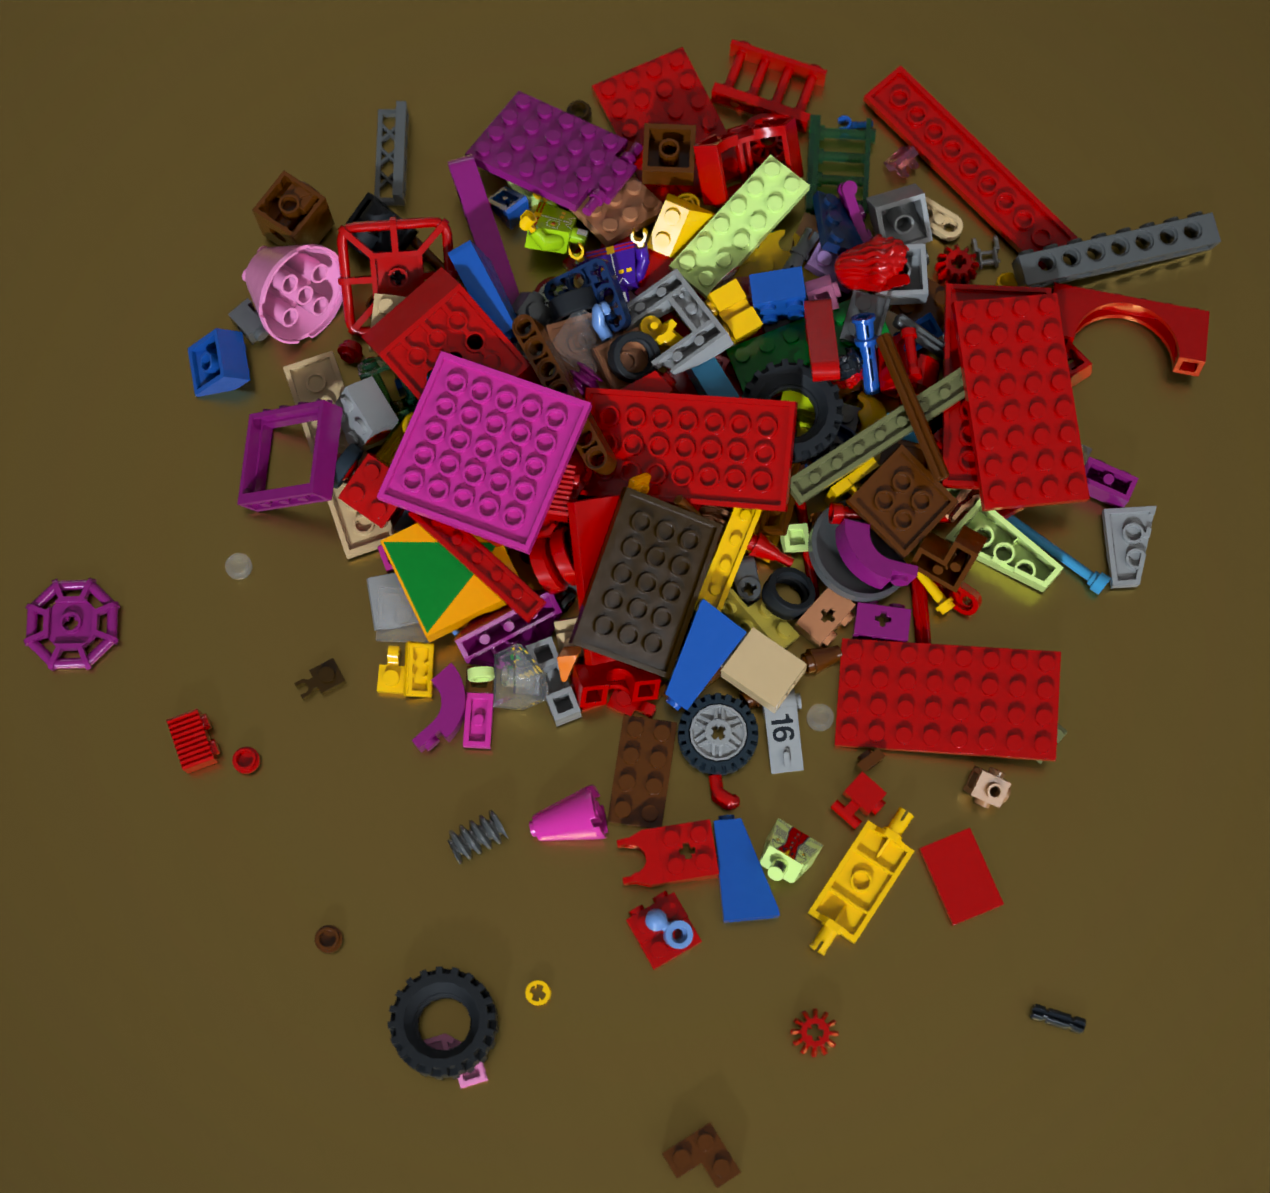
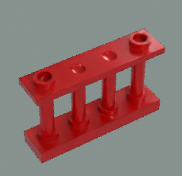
(750, 102)

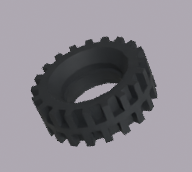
(822, 395)
(417, 996)

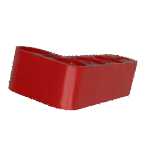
(821, 340)

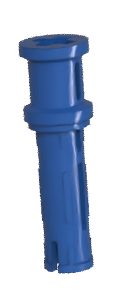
(866, 342)

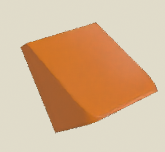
(567, 660)

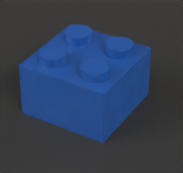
(779, 294)

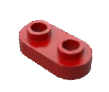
(962, 603)

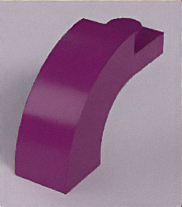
(865, 561)
(451, 712)

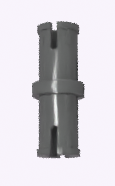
(801, 251)

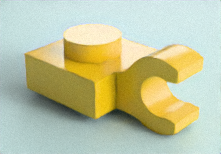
(391, 675)

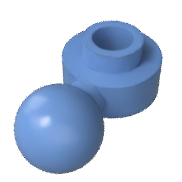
(657, 920)

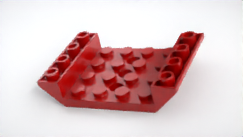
(440, 319)

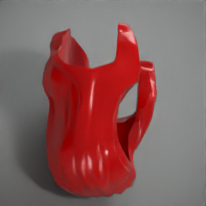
(873, 265)

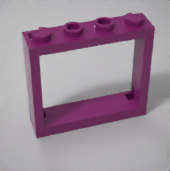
(257, 452)

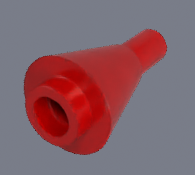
(763, 548)

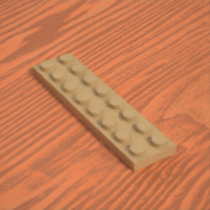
(321, 379)

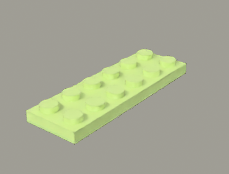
(740, 225)

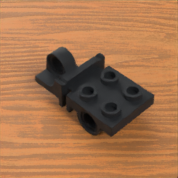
(378, 241)

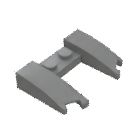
(707, 334)

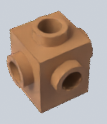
(988, 787)

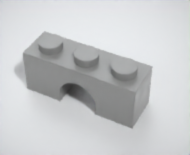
(560, 694)

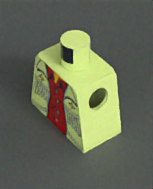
(788, 852)

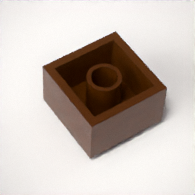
(668, 154)

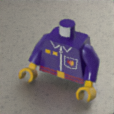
(628, 260)

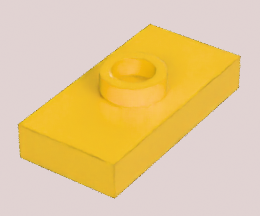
(418, 669)

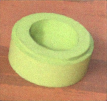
(481, 674)

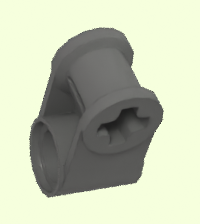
(747, 579)

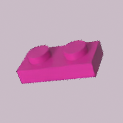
(478, 720)

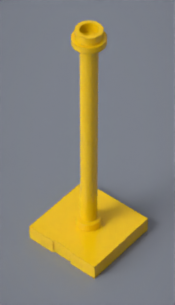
(847, 487)

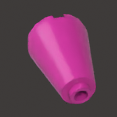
(572, 818)

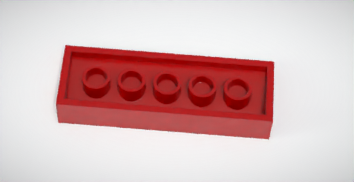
(588, 529)

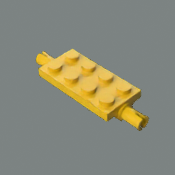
(861, 881)

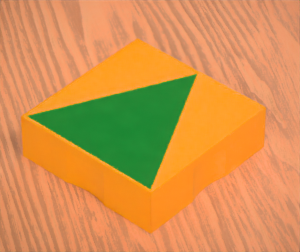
(439, 585)

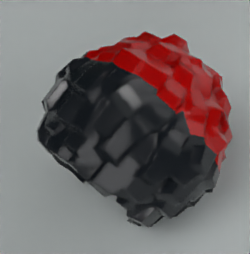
(850, 369)

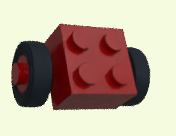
(364, 487)

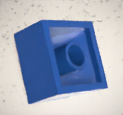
(218, 362)

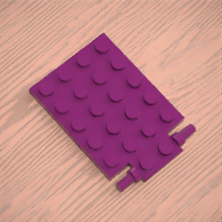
(555, 154)

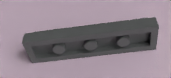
(399, 153)

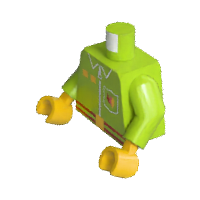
(551, 227)

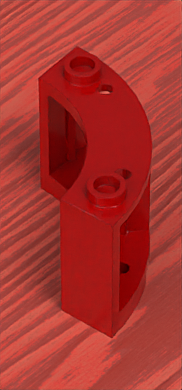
(710, 162)

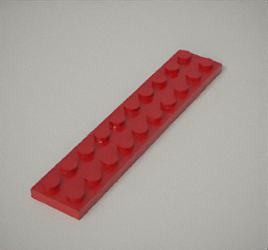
(966, 164)

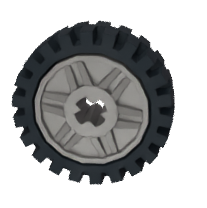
(718, 755)

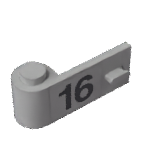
(784, 735)

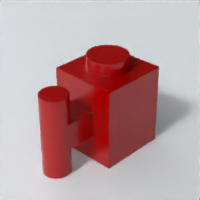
(862, 795)

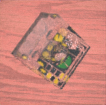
(518, 679)

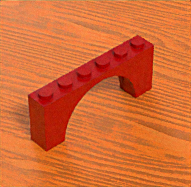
(1179, 327)

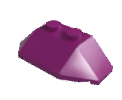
(504, 628)

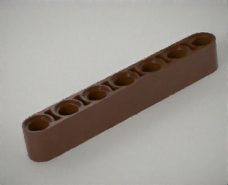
(561, 381)

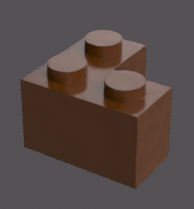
(947, 561)
(706, 1149)

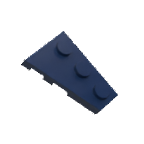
(834, 224)

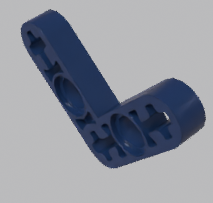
(591, 279)

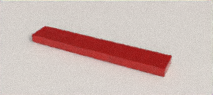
(485, 567)

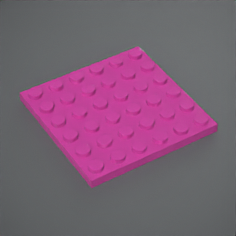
(485, 452)

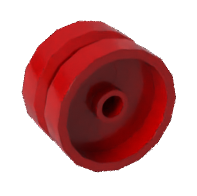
(554, 561)

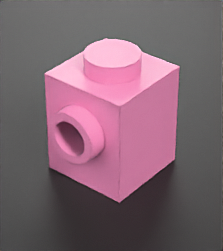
(823, 289)

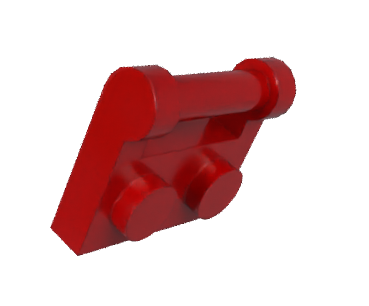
(907, 338)

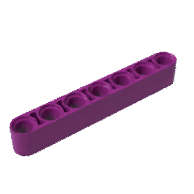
(481, 219)

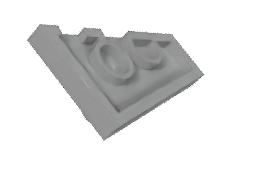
(1126, 543)

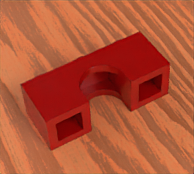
(593, 682)

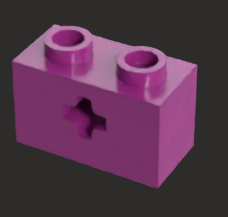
(868, 627)

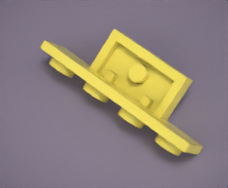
(760, 618)

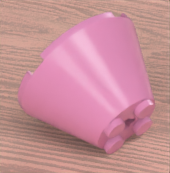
(294, 289)

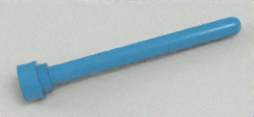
(1095, 580)

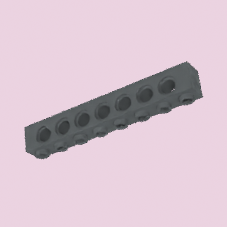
(1200, 226)

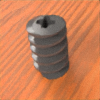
(476, 836)

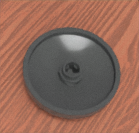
(832, 569)

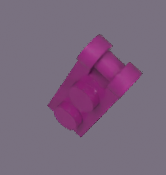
(846, 193)

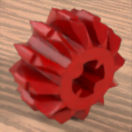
(951, 258)
(821, 1026)

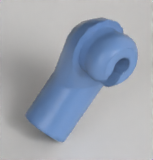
(598, 321)

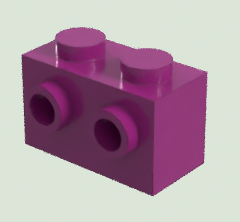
(1109, 483)

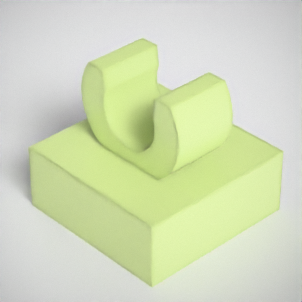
(796, 538)

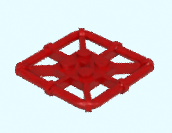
(387, 262)

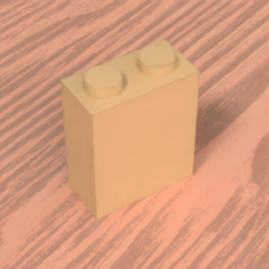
(763, 670)

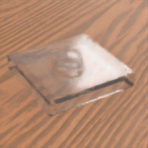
(577, 339)
(396, 618)

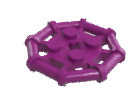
(82, 634)

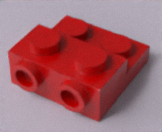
(653, 942)

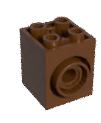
(293, 213)

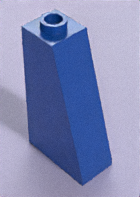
(484, 286)
(703, 651)
(742, 882)

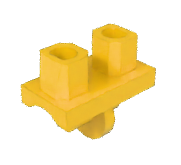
(661, 332)

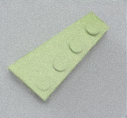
(1009, 549)

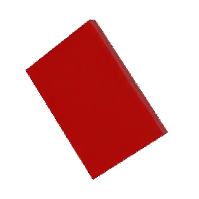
(961, 876)

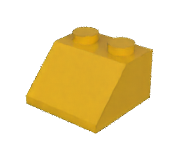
(677, 226)

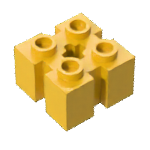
(734, 312)

